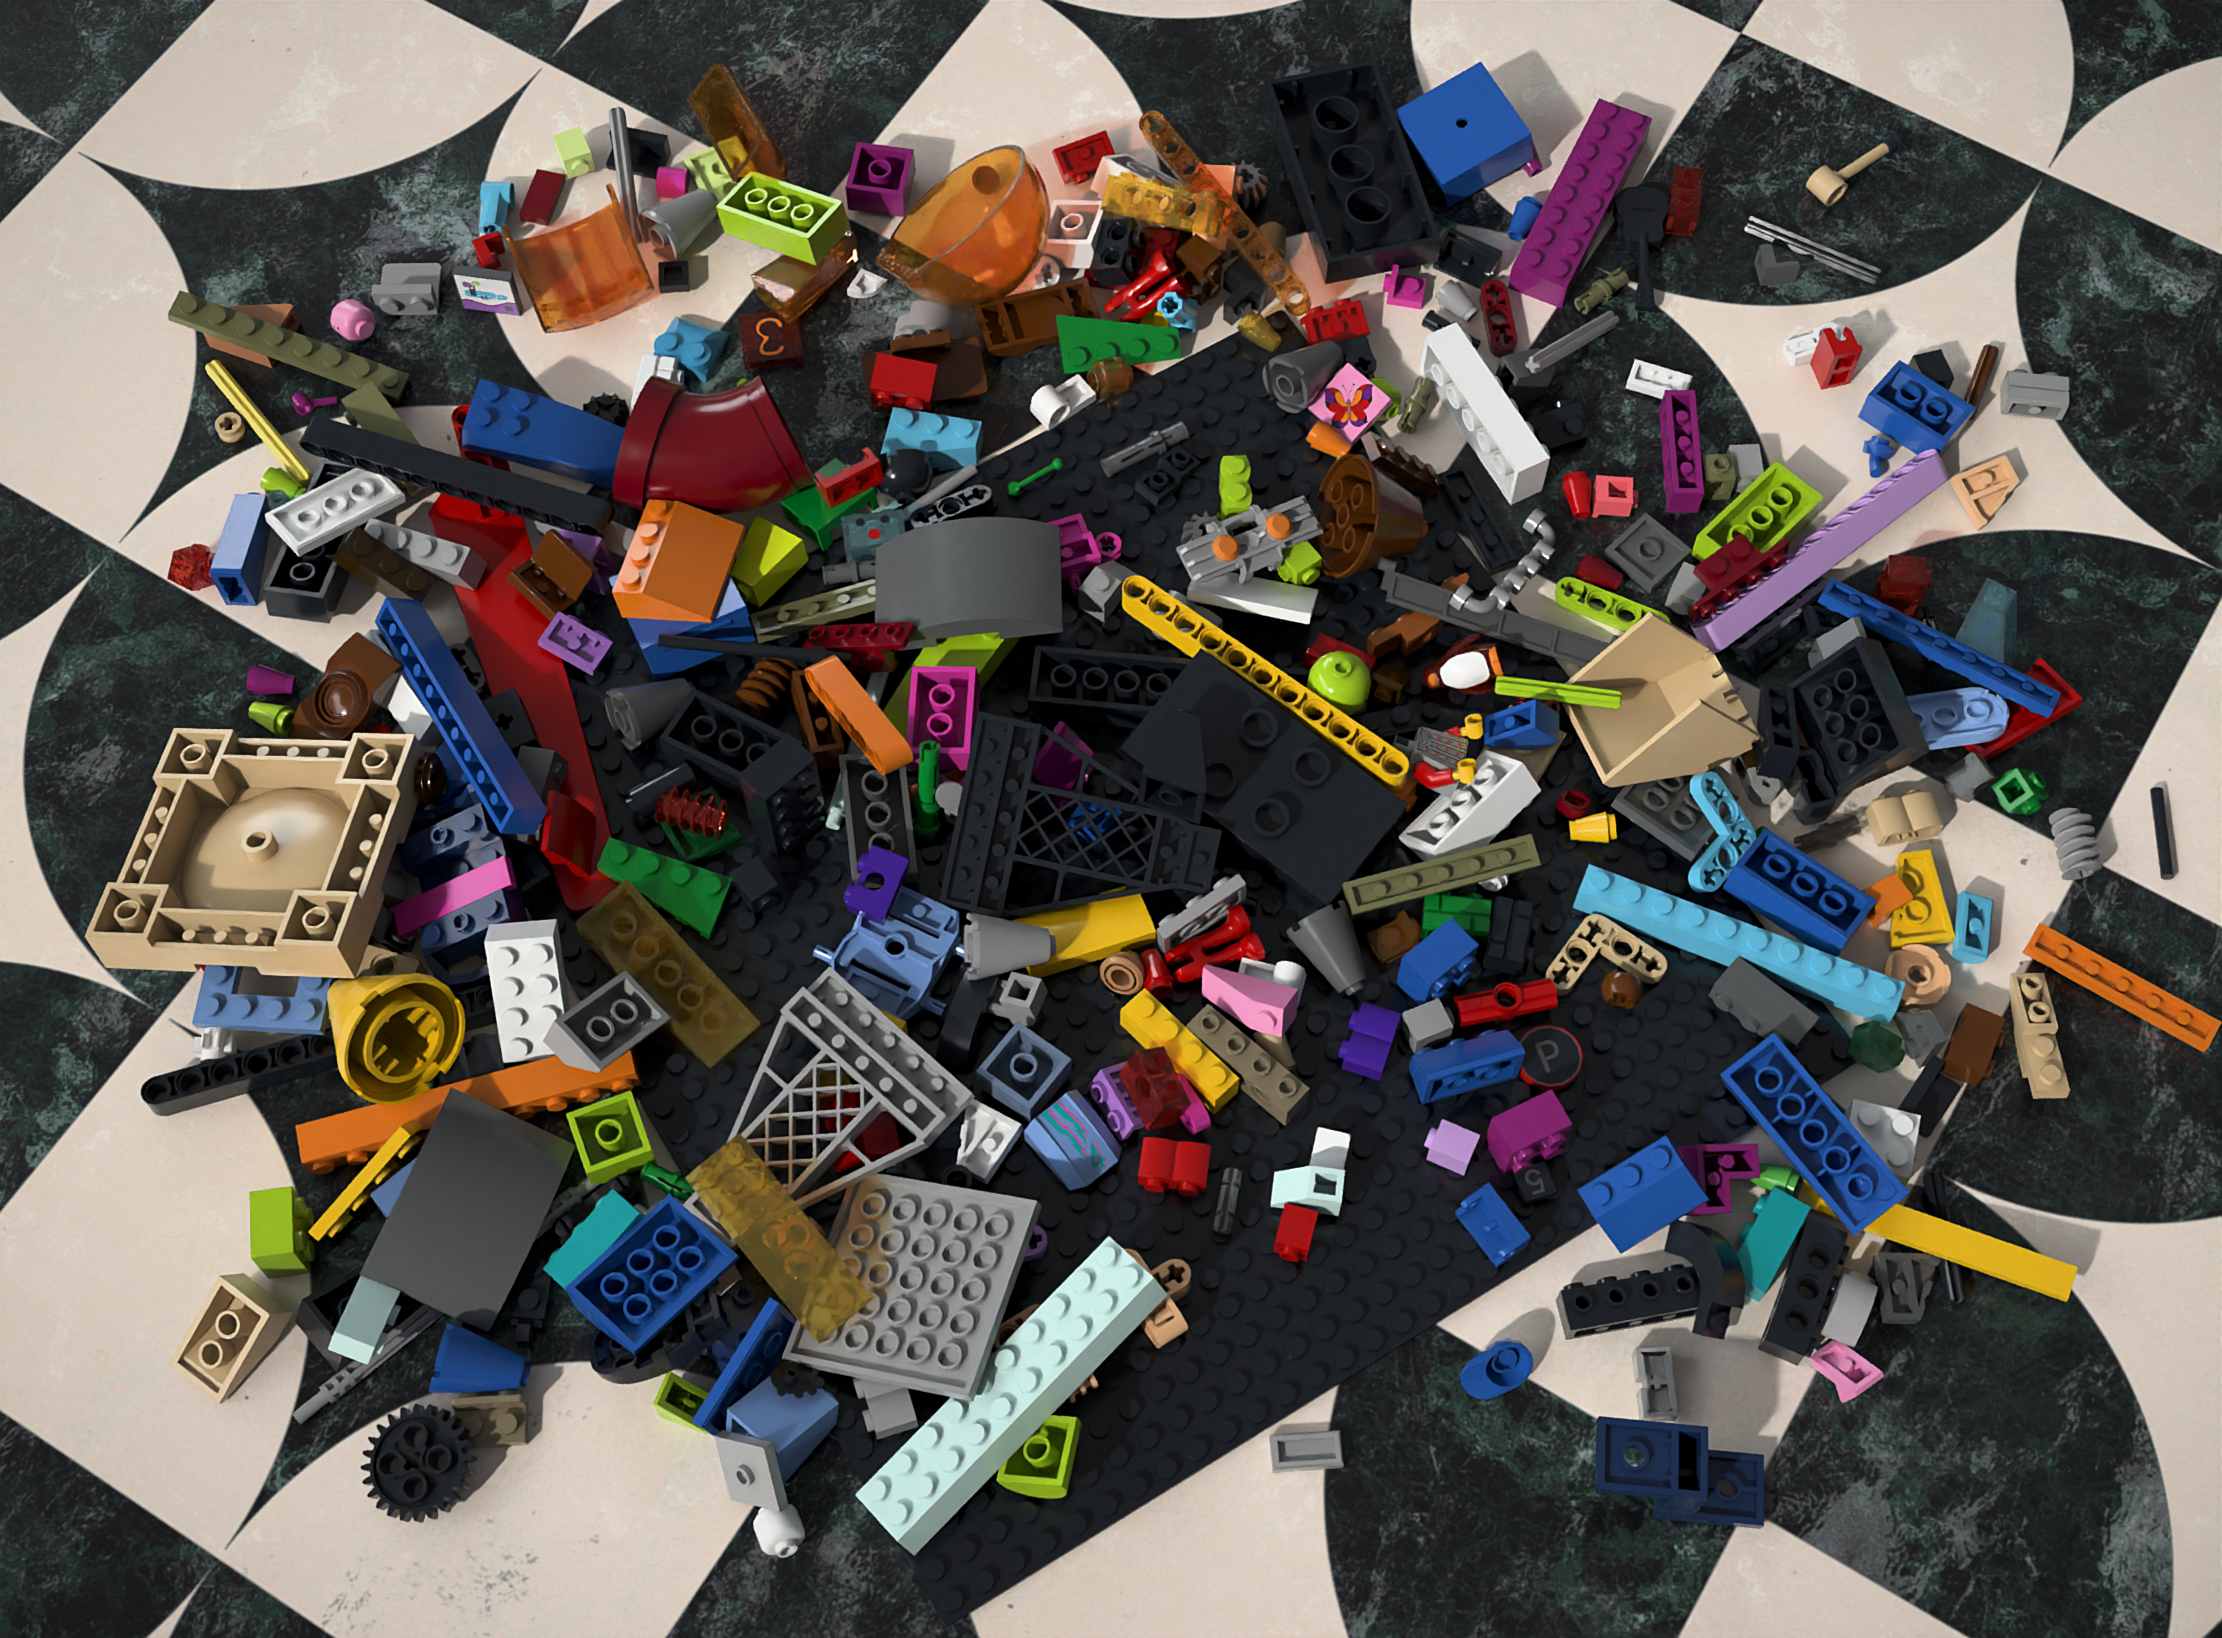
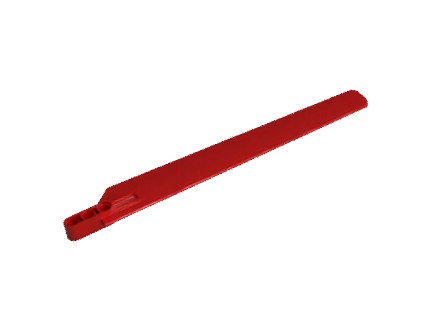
(506, 639)

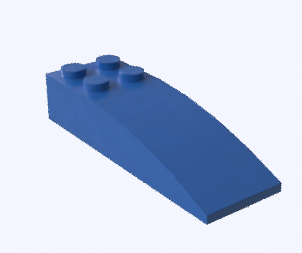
(541, 434)
(1813, 1134)

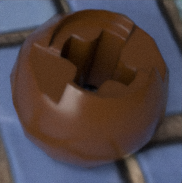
(1622, 989)

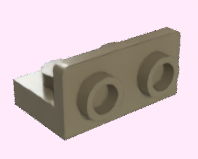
(493, 1419)

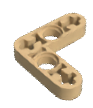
(1604, 944)

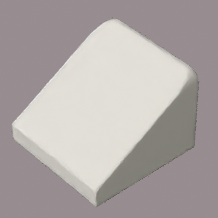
(1330, 1149)

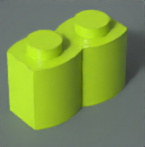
(1234, 486)

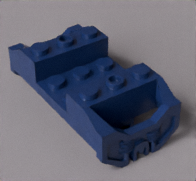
(442, 847)

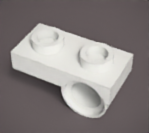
(1057, 404)
(1283, 973)

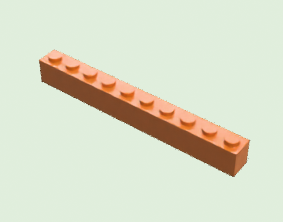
(516, 1090)

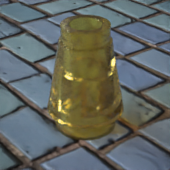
(1259, 331)

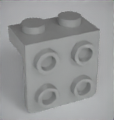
(408, 289)

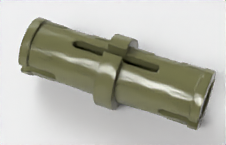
(1601, 291)
(1415, 405)

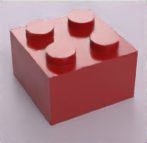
(903, 384)

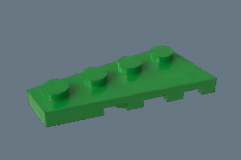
(1091, 340)
(678, 887)

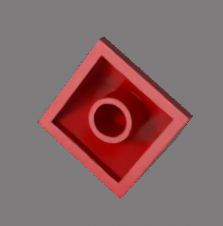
(874, 1142)

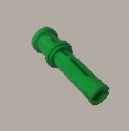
(924, 802)

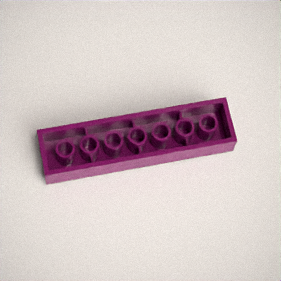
(1579, 203)

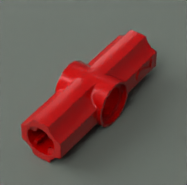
(1525, 997)

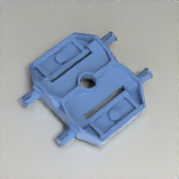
(929, 938)

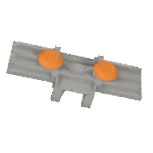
(1254, 549)

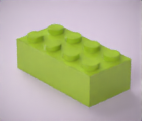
(783, 217)
(1765, 513)

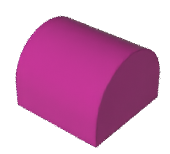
(672, 182)

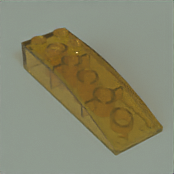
(637, 939)
(779, 1238)

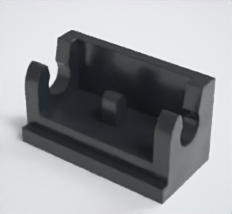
(1468, 259)

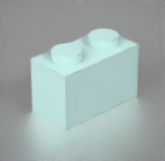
(364, 1320)

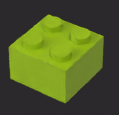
(611, 1138)
(280, 1232)

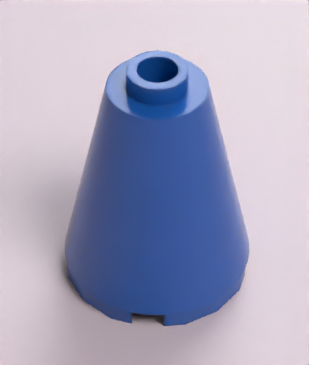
(476, 1364)

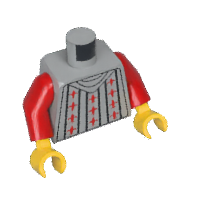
(1439, 756)

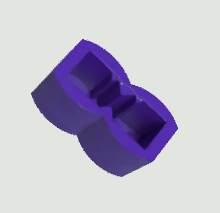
(1370, 1041)

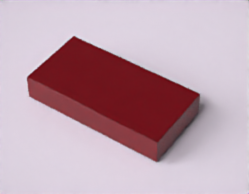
(542, 197)

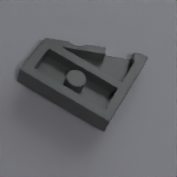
(1921, 1033)

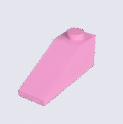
(1251, 1000)

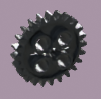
(397, 1489)

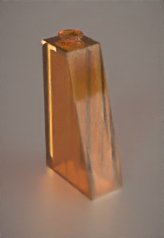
(794, 285)

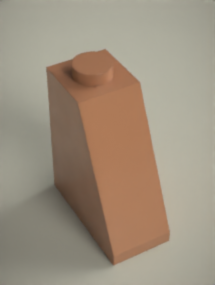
(278, 314)

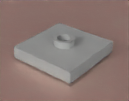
(751, 1470)

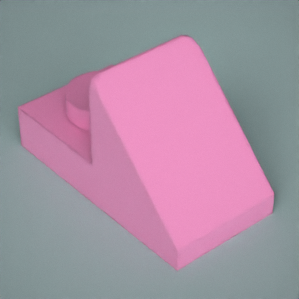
(1846, 1369)

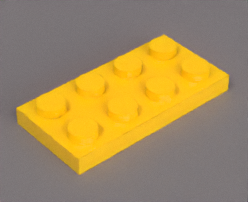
(359, 1190)

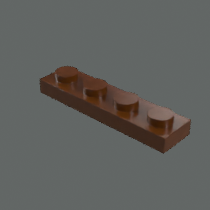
(1400, 463)

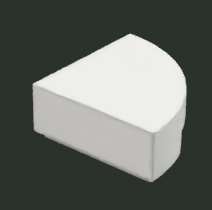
(866, 285)

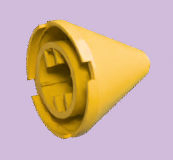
(394, 1033)

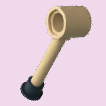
(1830, 185)

